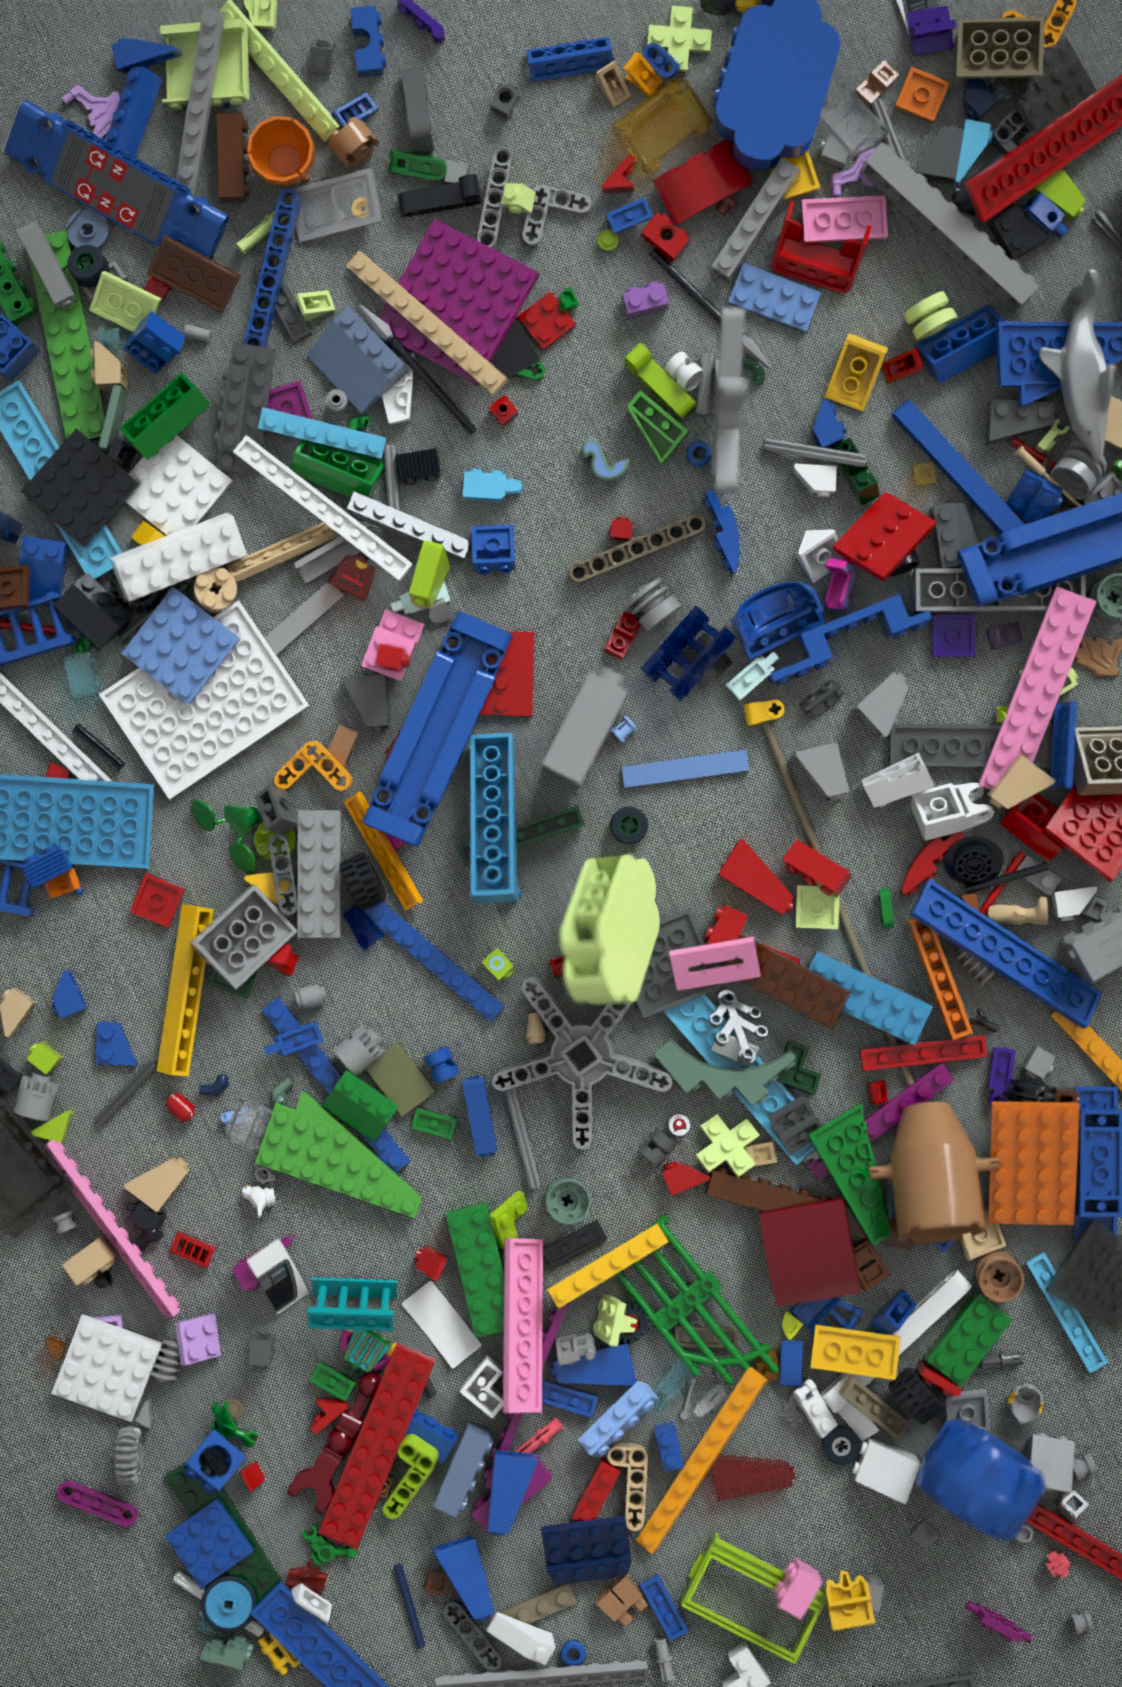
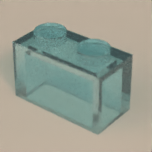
(82, 675)

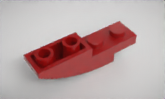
(922, 865)

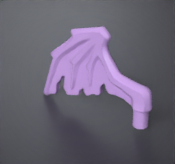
(102, 108)
(851, 175)

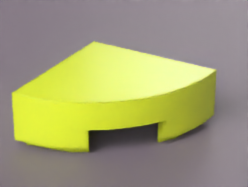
(790, 1325)

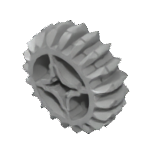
(129, 1456)

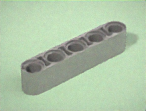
(497, 190)

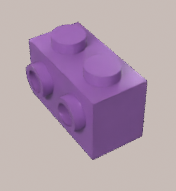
(645, 300)

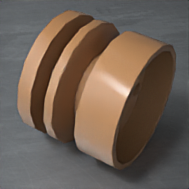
(1005, 1286)

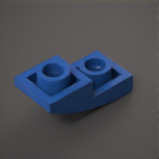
(791, 1363)

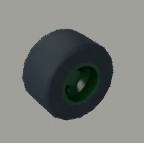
(86, 265)
(635, 824)

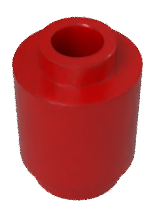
(180, 1107)

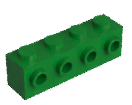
(12, 295)

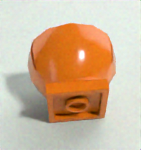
(281, 152)

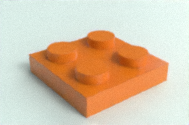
(922, 95)

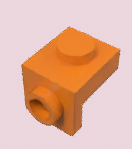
(62, 884)

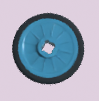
(230, 1589)

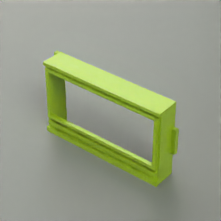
(760, 1572)

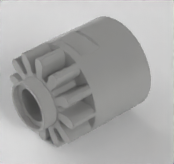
(360, 1049)
(36, 1096)

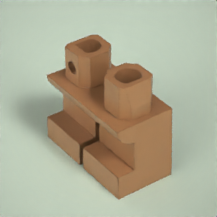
(619, 1598)

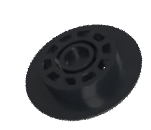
(974, 865)

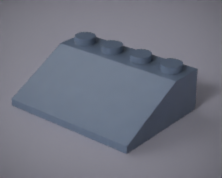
(356, 360)

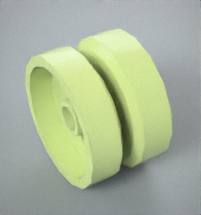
(930, 316)

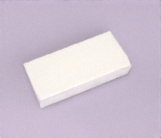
(732, 1048)
(858, 1421)
(312, 1602)

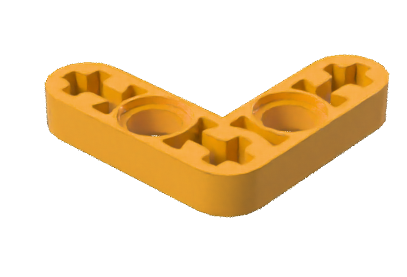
(1050, 30)
(309, 761)

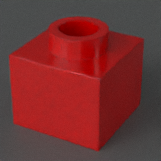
(501, 417)
(621, 529)

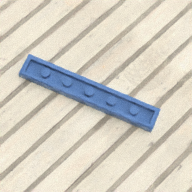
(685, 768)

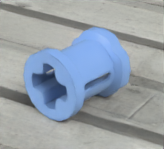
(623, 729)

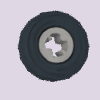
(846, 1454)

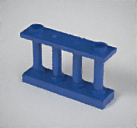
(42, 644)
(22, 906)

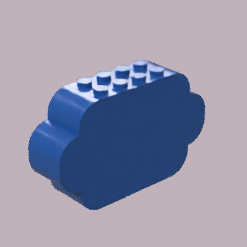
(775, 82)

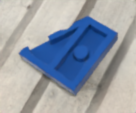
(112, 1045)

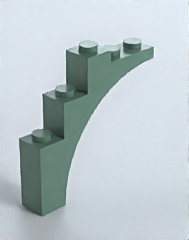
(721, 1080)

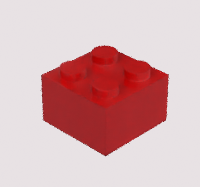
(727, 925)

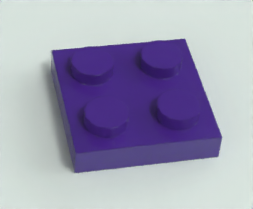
(953, 635)

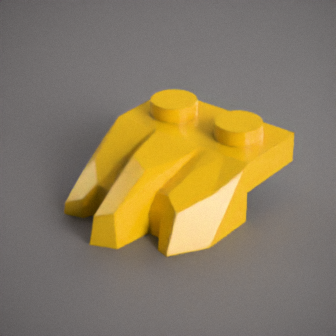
(849, 1603)

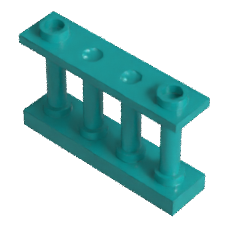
(352, 1318)

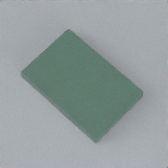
(113, 417)

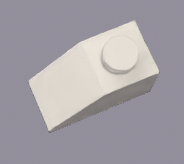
(817, 478)
(1071, 902)

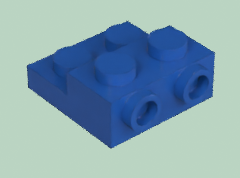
(1034, 497)
(493, 549)

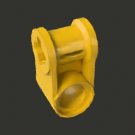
(759, 712)

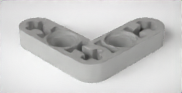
(549, 202)

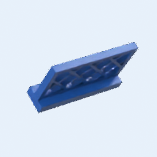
(1063, 745)

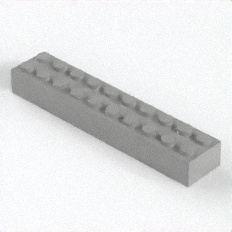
(948, 227)

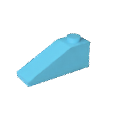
(974, 141)

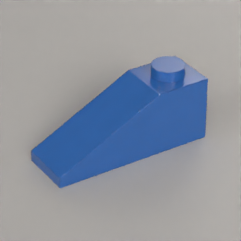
(141, 53)

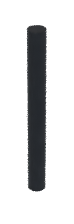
(1006, 878)

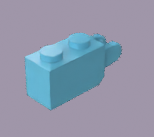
(488, 486)

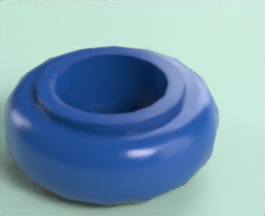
(699, 463)
(573, 1644)

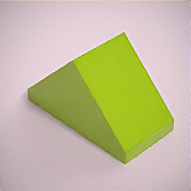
(55, 1128)

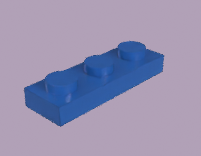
(568, 1398)
(664, 1607)

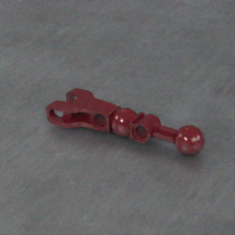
(338, 1443)

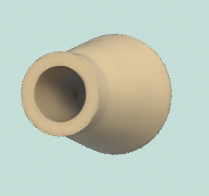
(535, 1029)

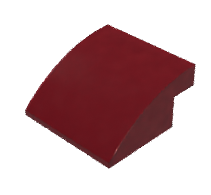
(810, 1252)

